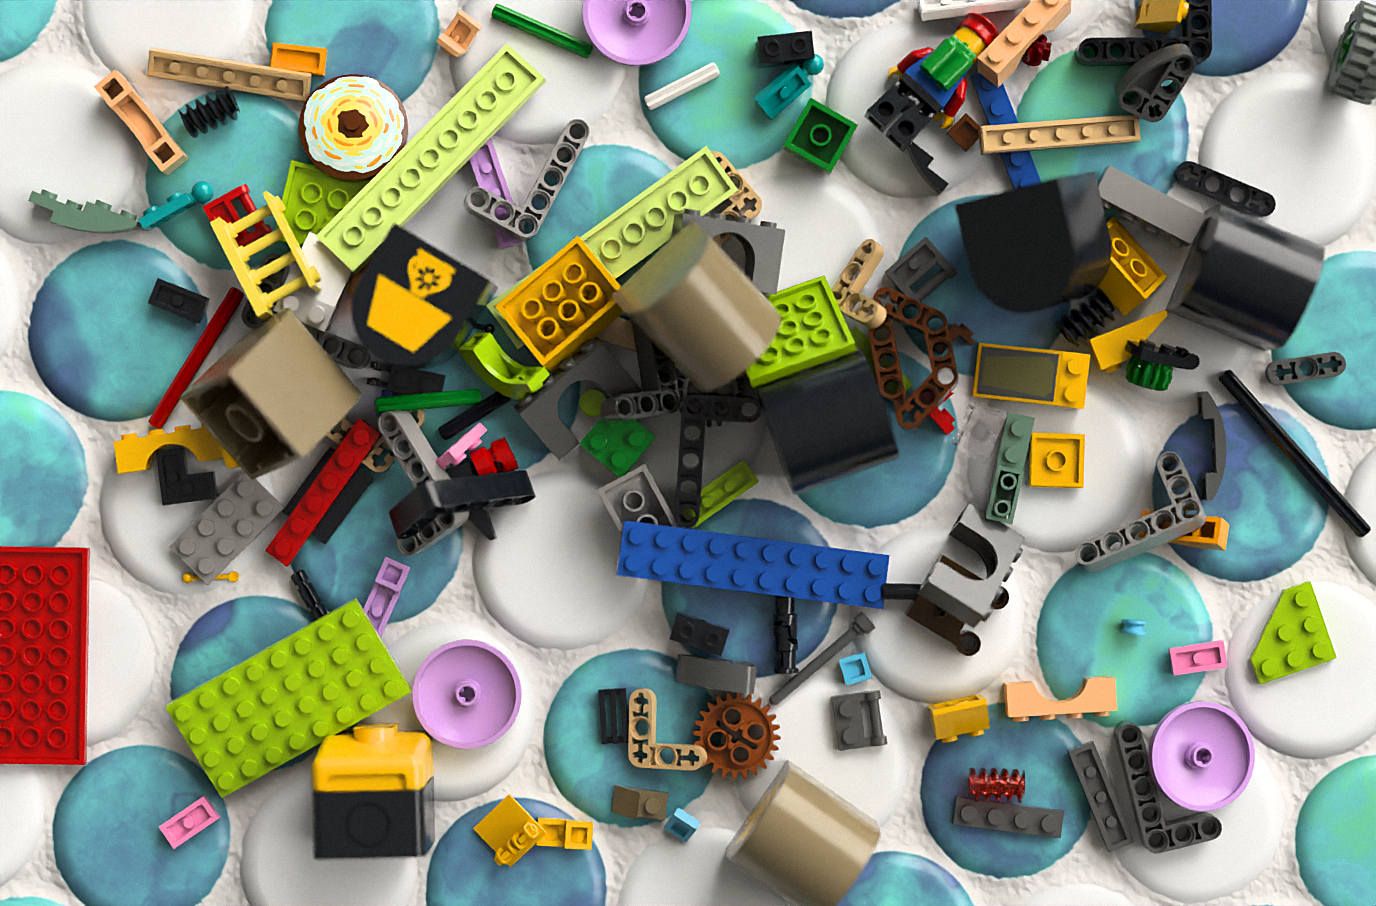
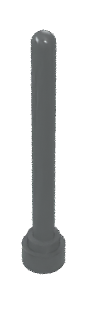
(860, 627)

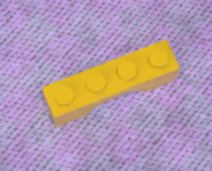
(137, 453)

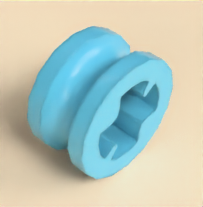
(1133, 626)

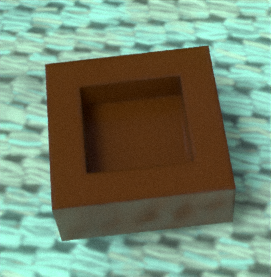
(964, 132)

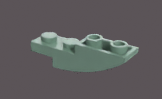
(93, 218)
(1009, 468)

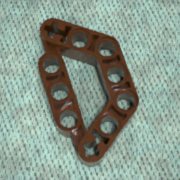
(894, 374)

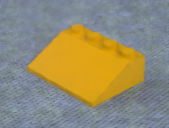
(562, 304)

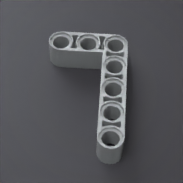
(539, 189)
(411, 461)
(1150, 523)

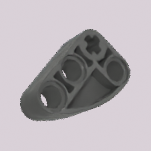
(1146, 80)
(716, 673)

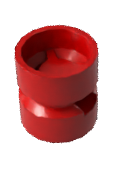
(494, 459)

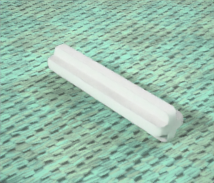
(682, 86)

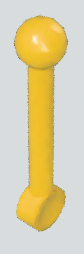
(232, 576)

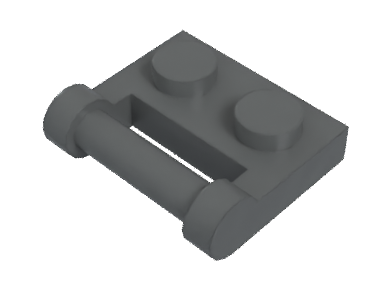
(914, 265)
(850, 723)

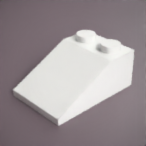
(307, 304)

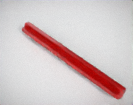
(196, 357)

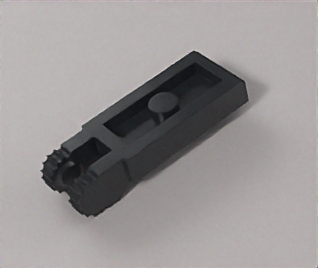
(1164, 355)
(408, 380)

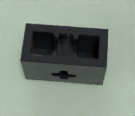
(785, 49)
(699, 633)

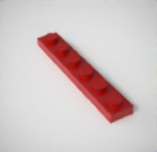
(323, 492)

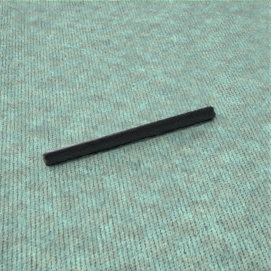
(1294, 453)

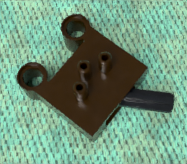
(933, 616)

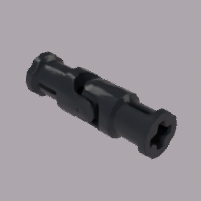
(785, 636)

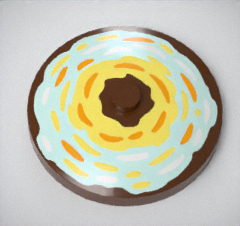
(352, 127)

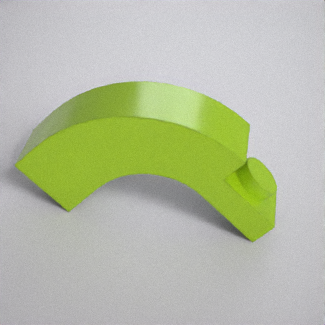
(498, 369)

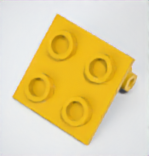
(509, 831)

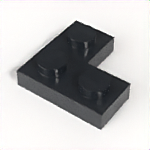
(177, 485)

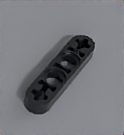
(1225, 187)

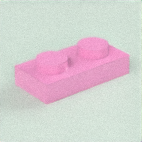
(469, 441)
(1197, 657)
(189, 822)

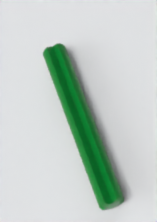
(542, 31)
(427, 400)

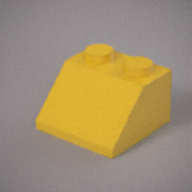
(959, 717)

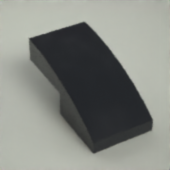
(921, 162)

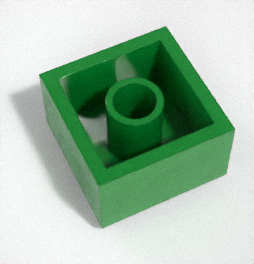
(819, 136)
(617, 443)

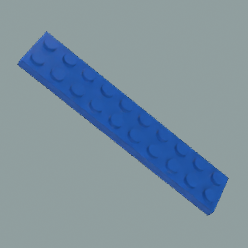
(751, 564)

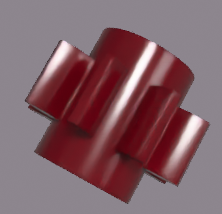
(1037, 51)

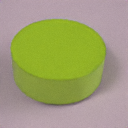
(591, 402)

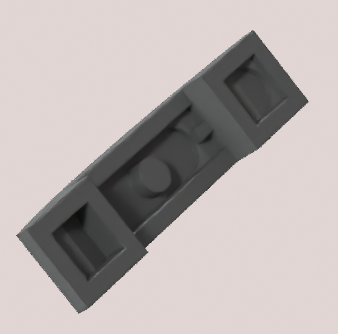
(1208, 410)

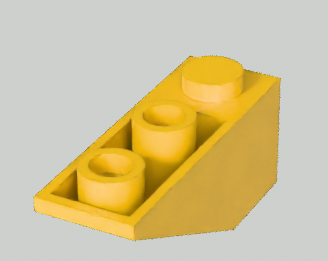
(1160, 15)

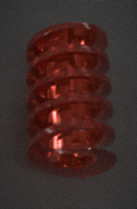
(996, 785)

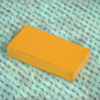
(299, 58)

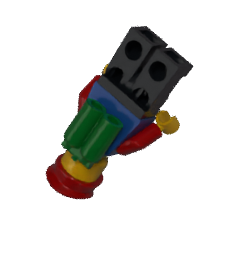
(931, 82)

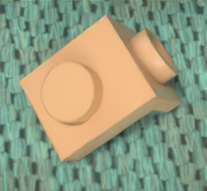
(459, 34)

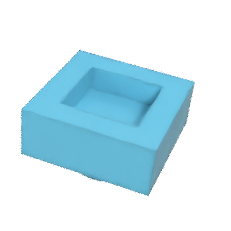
(855, 668)
(682, 825)

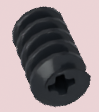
(210, 112)
(1086, 318)

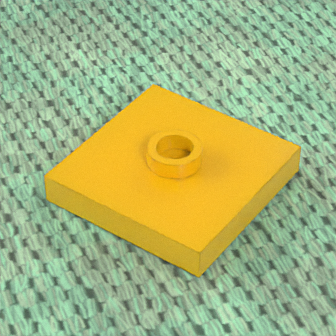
(1056, 460)

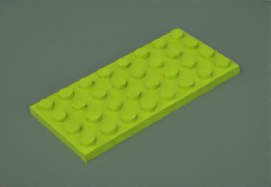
(288, 698)

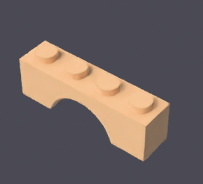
(1005, 52)
(142, 122)
(1094, 695)

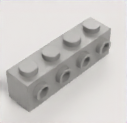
(1149, 206)

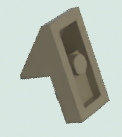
(639, 802)

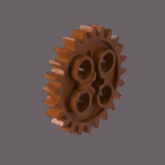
(751, 714)

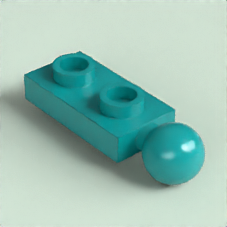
(787, 86)
(177, 203)

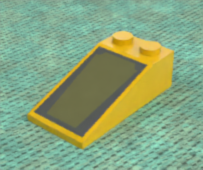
(1031, 375)

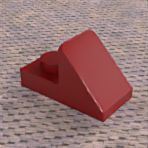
(941, 418)

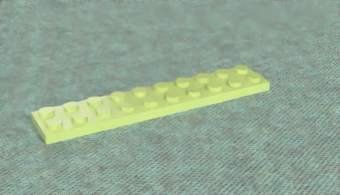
(431, 158)
(647, 220)

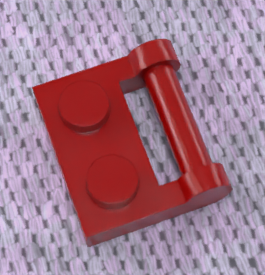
(224, 208)

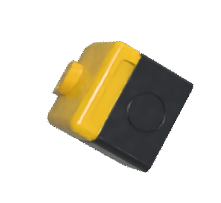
(373, 794)

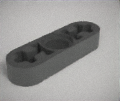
(1323, 358)

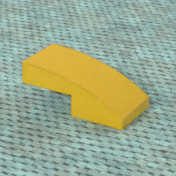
(566, 833)

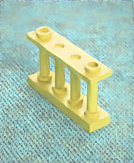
(240, 255)

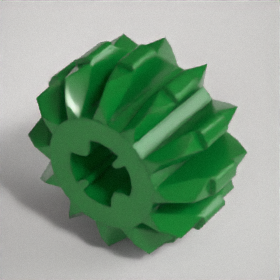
(1149, 374)

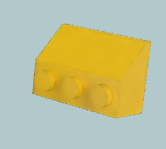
(1131, 270)

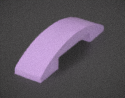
(385, 593)

